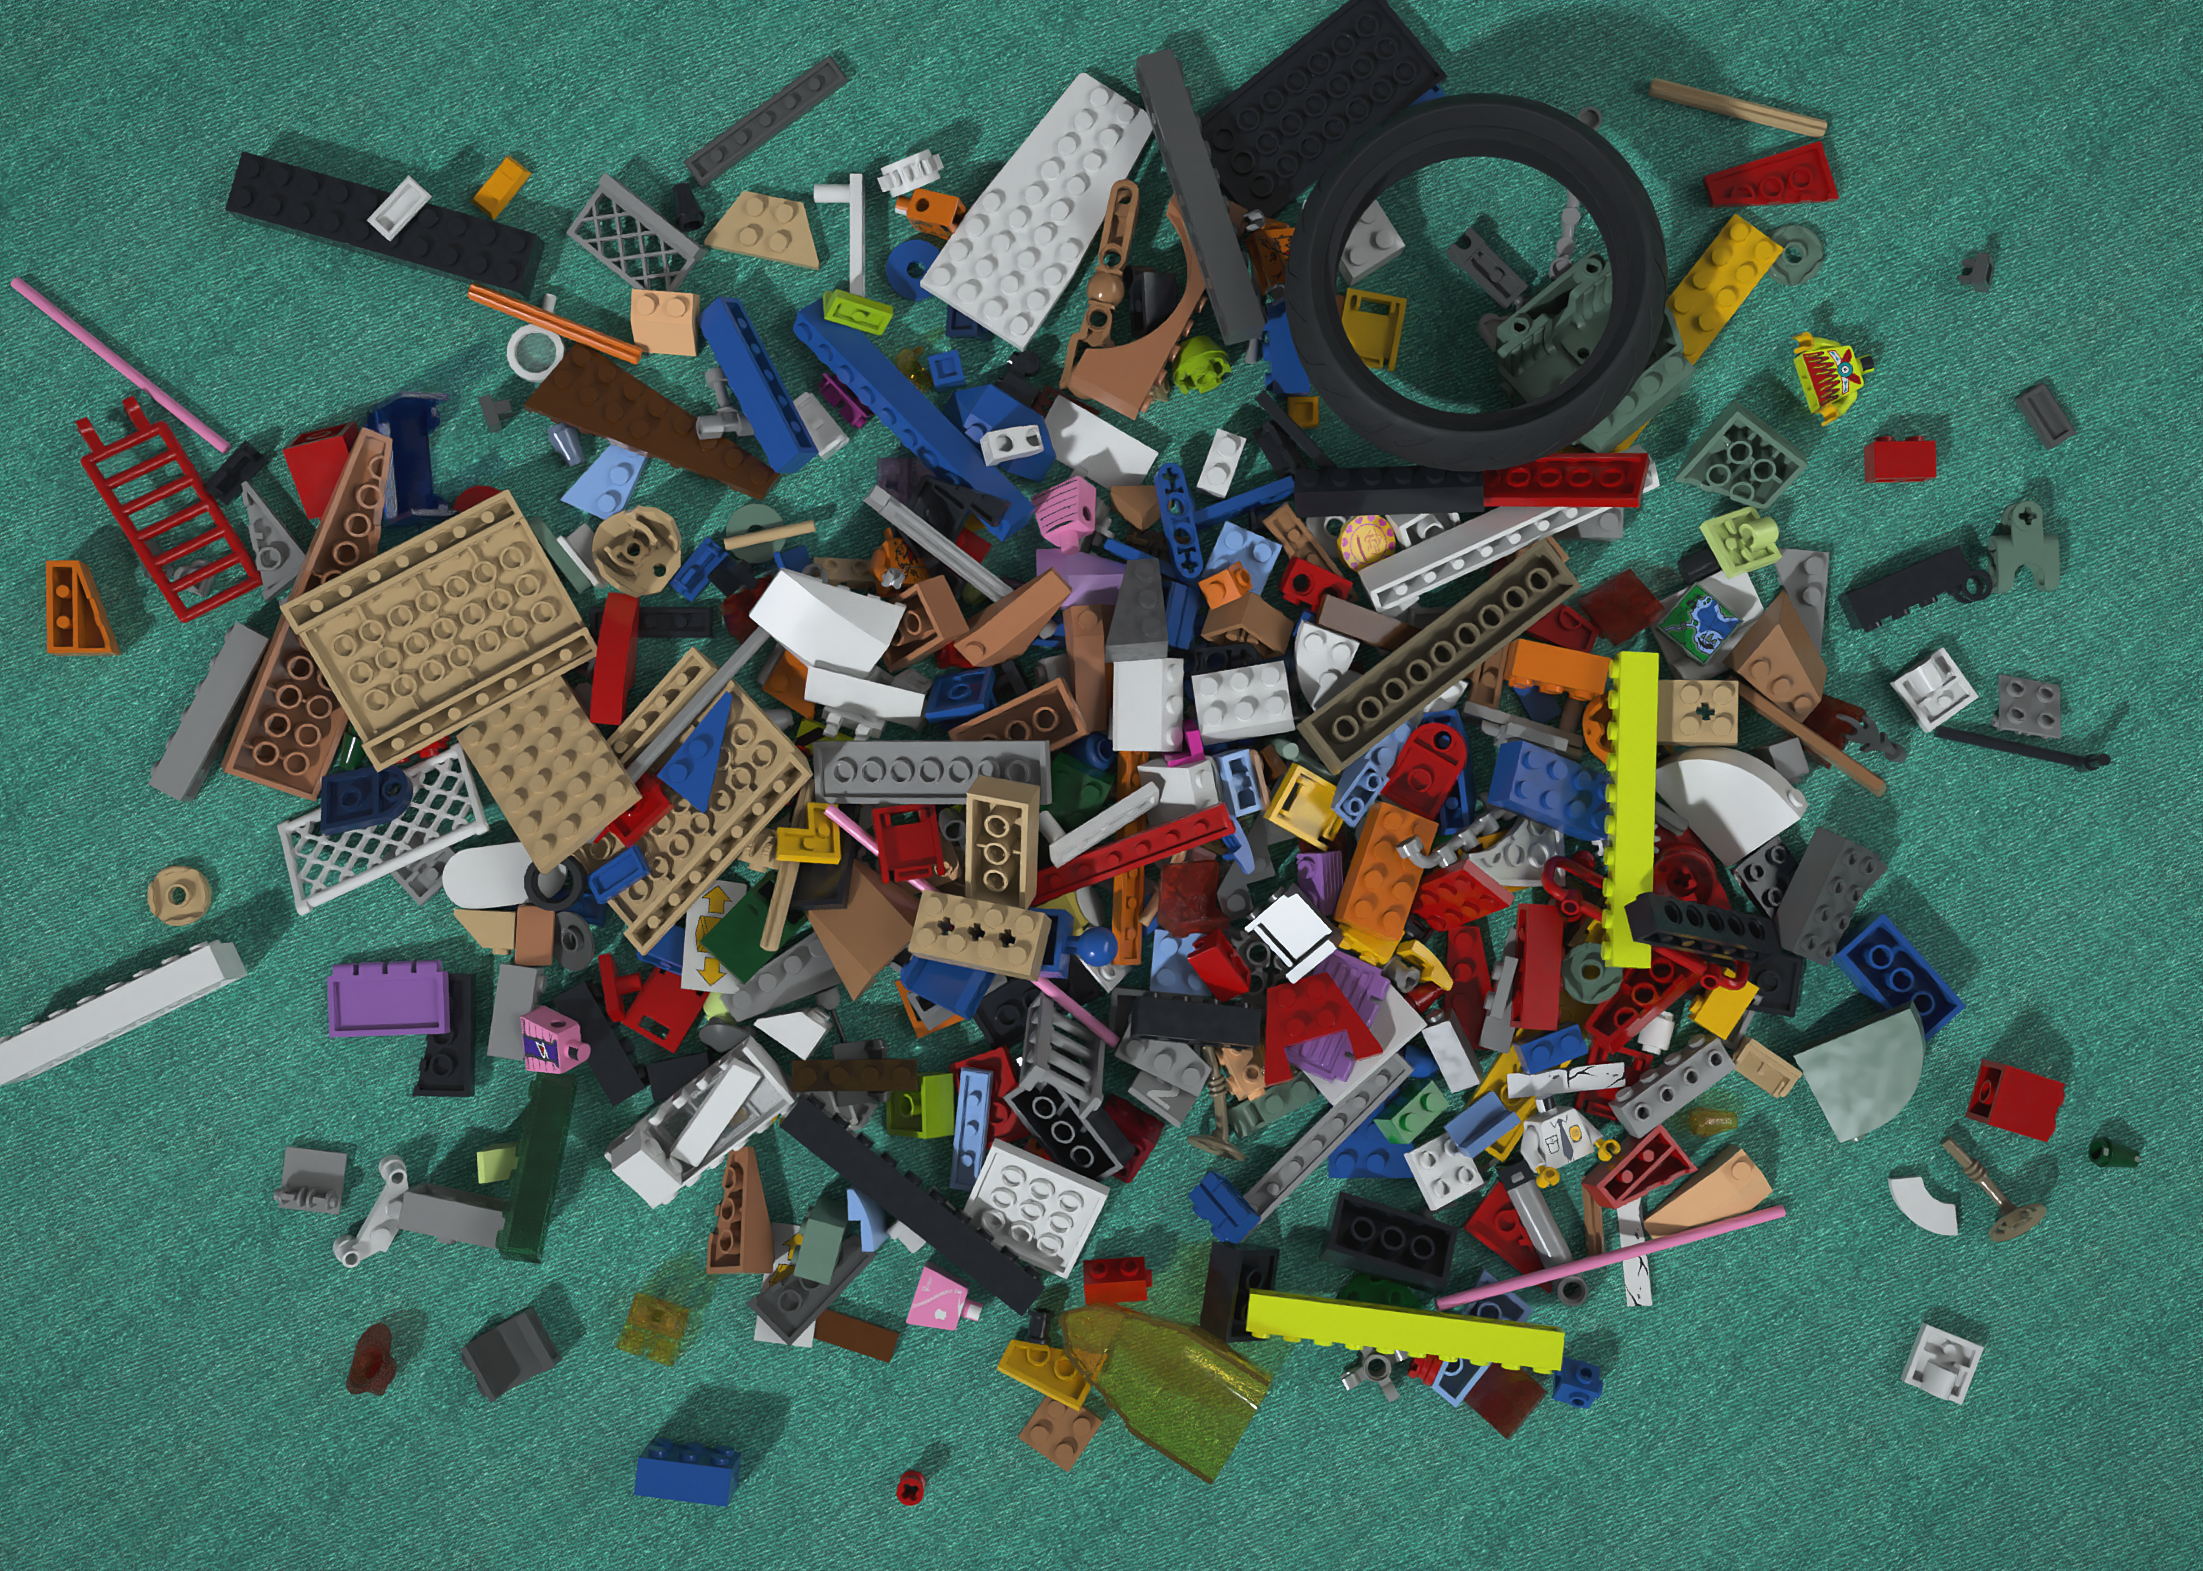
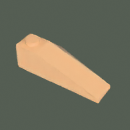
(1716, 1193)

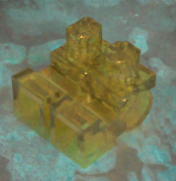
(654, 1325)

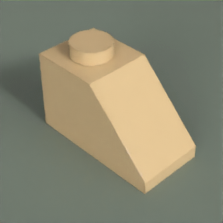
(490, 928)

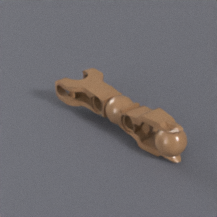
(1106, 286)

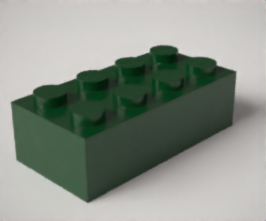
(1076, 797)

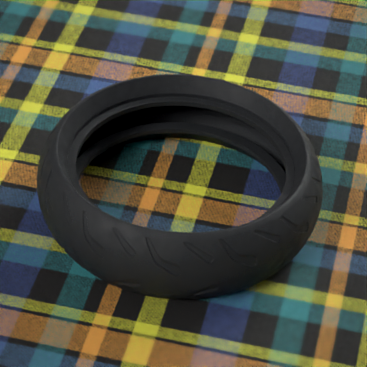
(1477, 127)

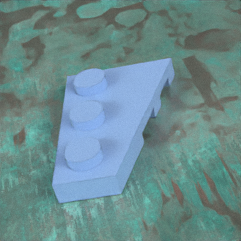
(607, 483)

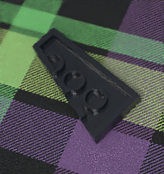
(450, 1057)

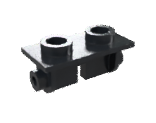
(1279, 449)
(238, 468)

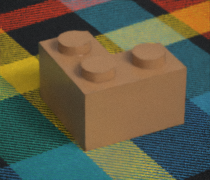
(1249, 622)

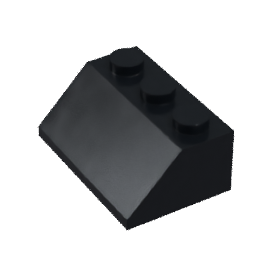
(1229, 1278)

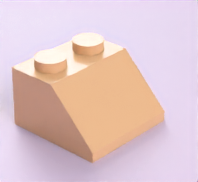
(665, 321)

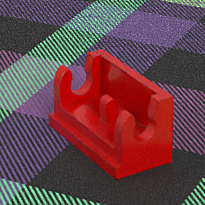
(1220, 966)

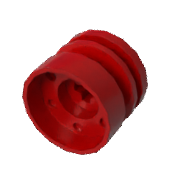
(1690, 860)

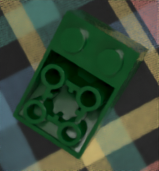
(739, 933)

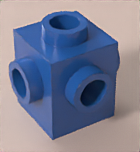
(1577, 1383)

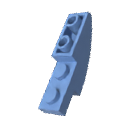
(1367, 776)

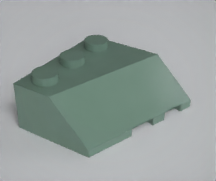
(1742, 459)

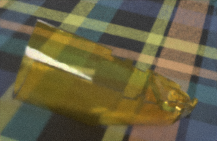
(1167, 1381)

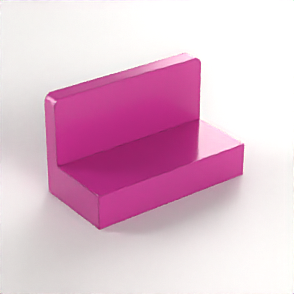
(1191, 750)

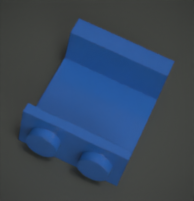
(946, 984)

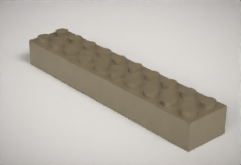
(1438, 657)

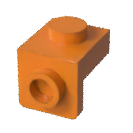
(1226, 585)

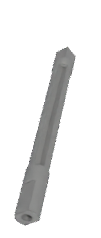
(942, 548)

